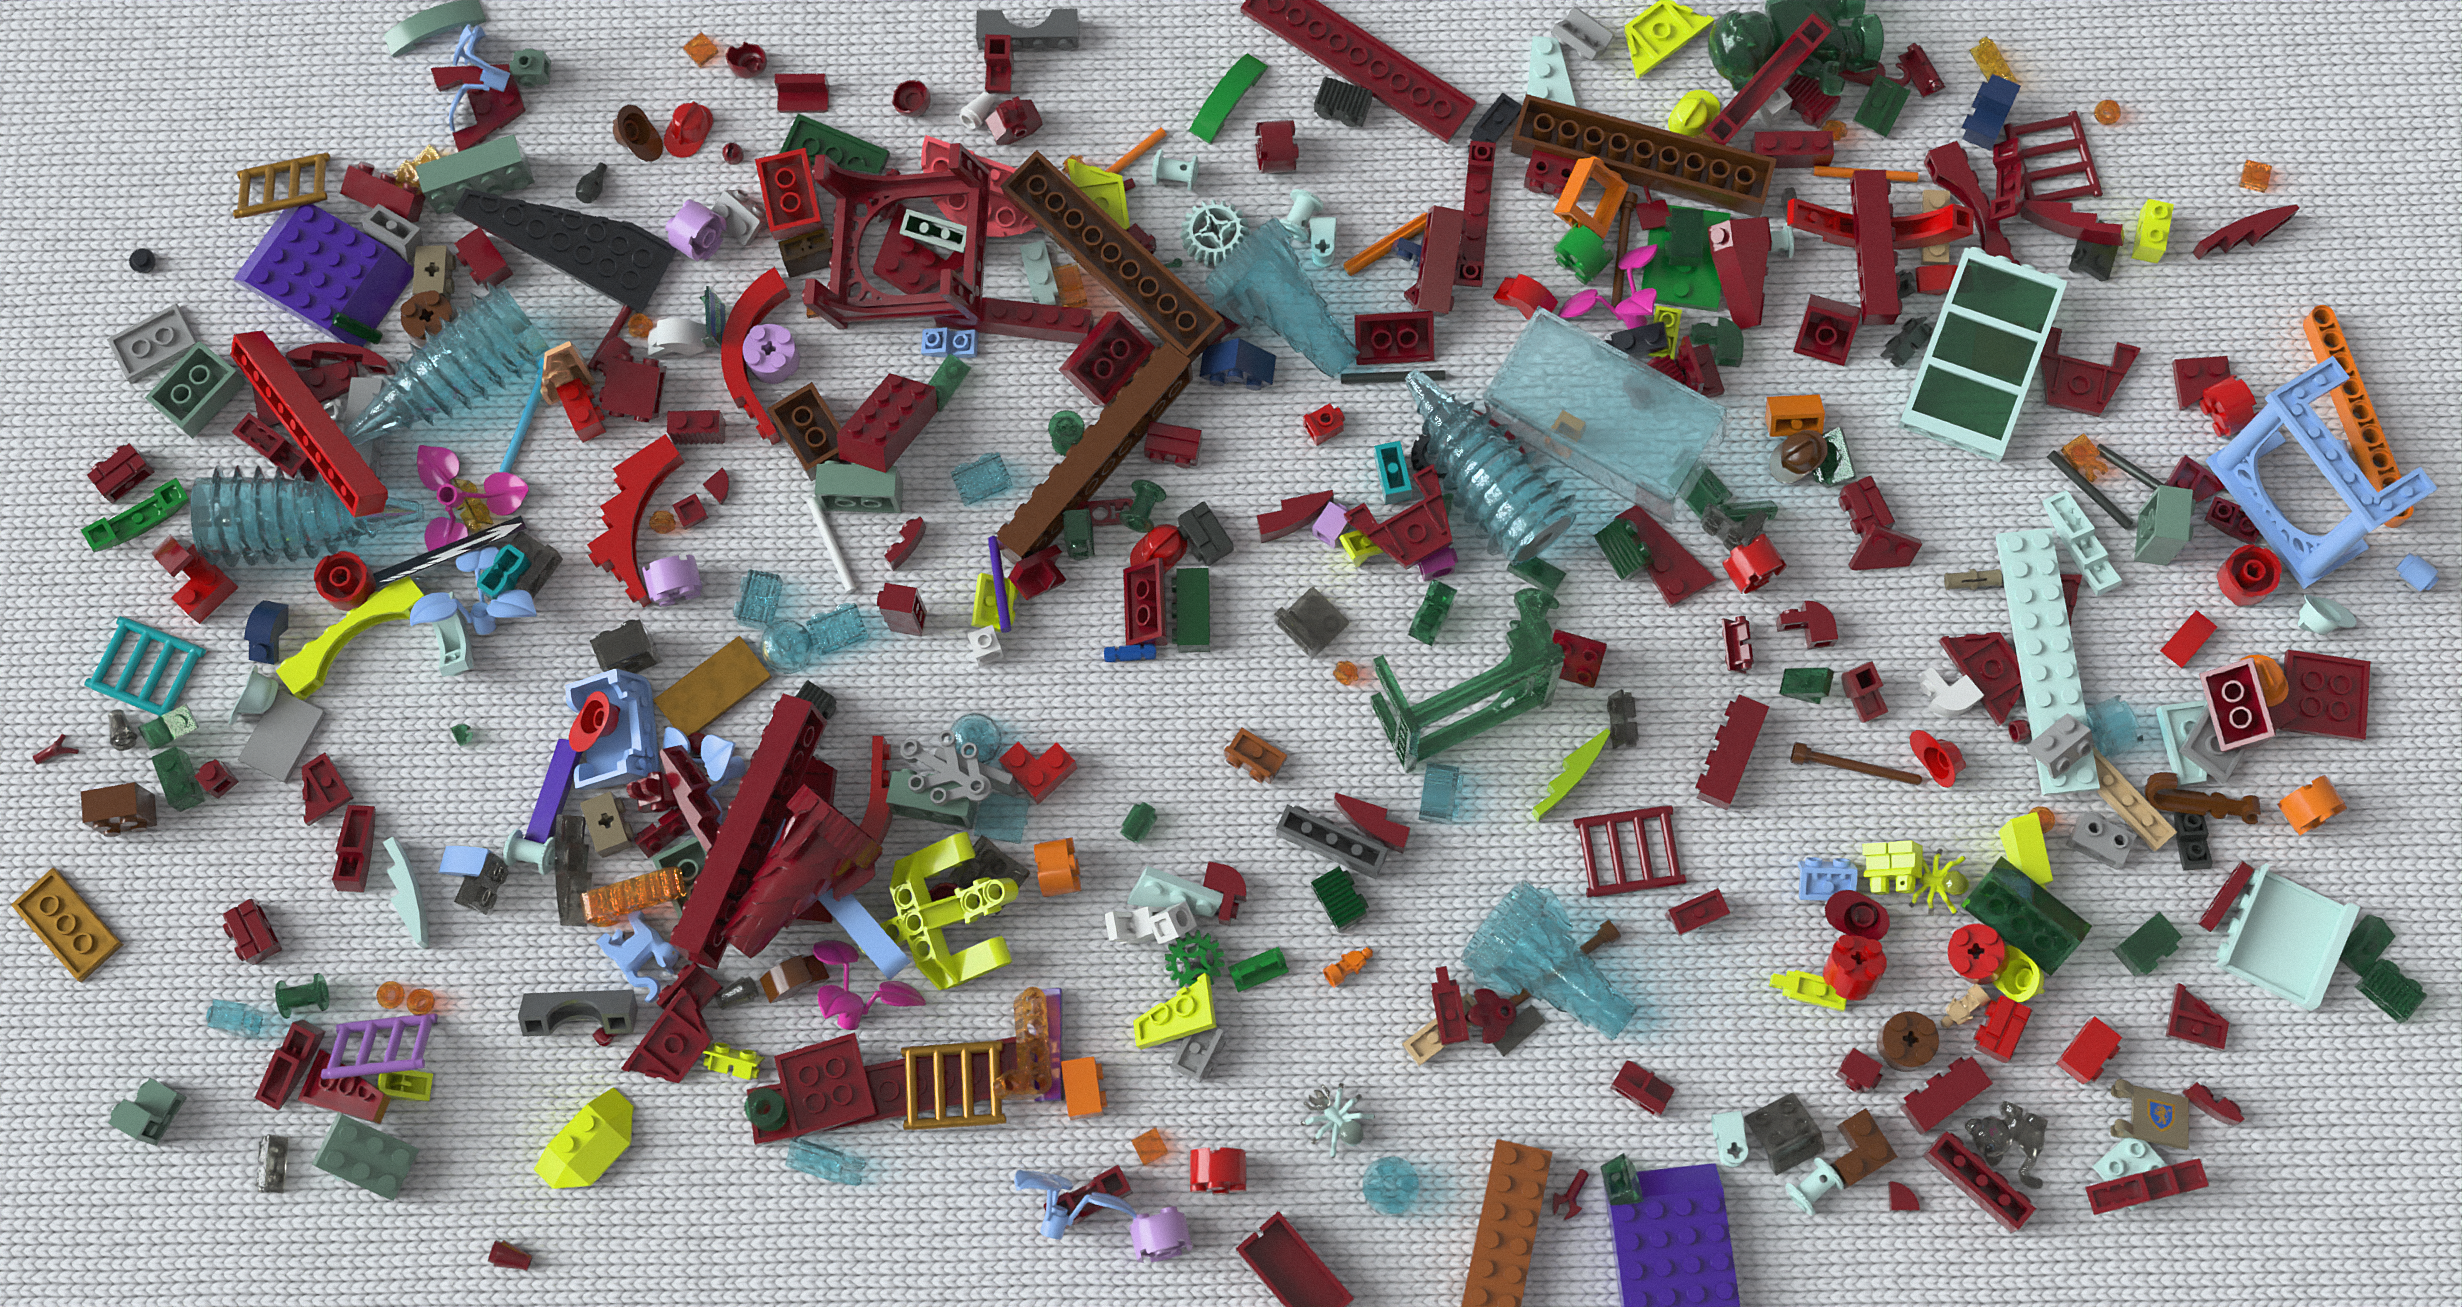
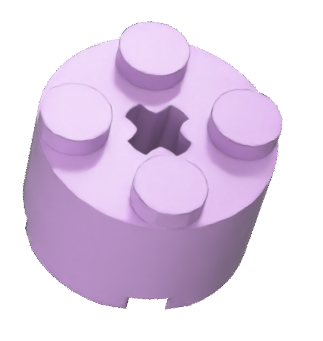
(696, 230)
(771, 353)
(672, 579)
(1160, 1235)

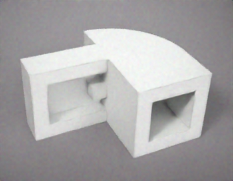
(678, 336)
(1949, 700)
(1131, 926)

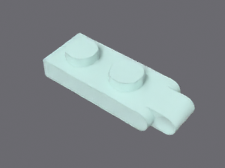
(1039, 272)

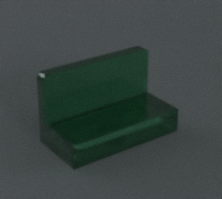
(1707, 490)

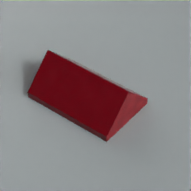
(1394, 337)
(1145, 603)
(2238, 705)

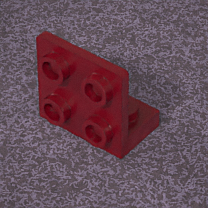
(1699, 369)

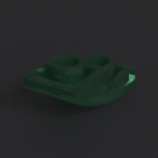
(948, 379)

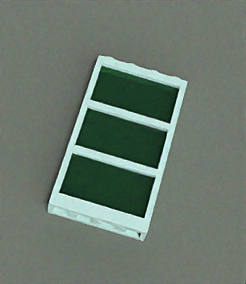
(1983, 354)

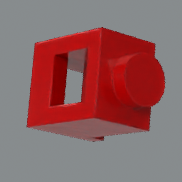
(1323, 431)

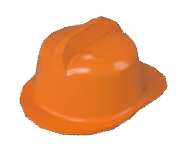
(2272, 679)

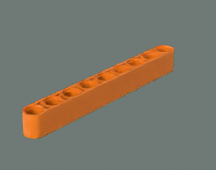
(2357, 402)

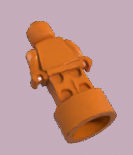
(1350, 962)

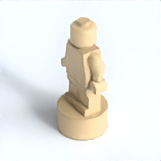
(1960, 1010)

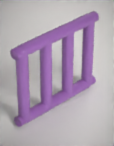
(370, 1028)

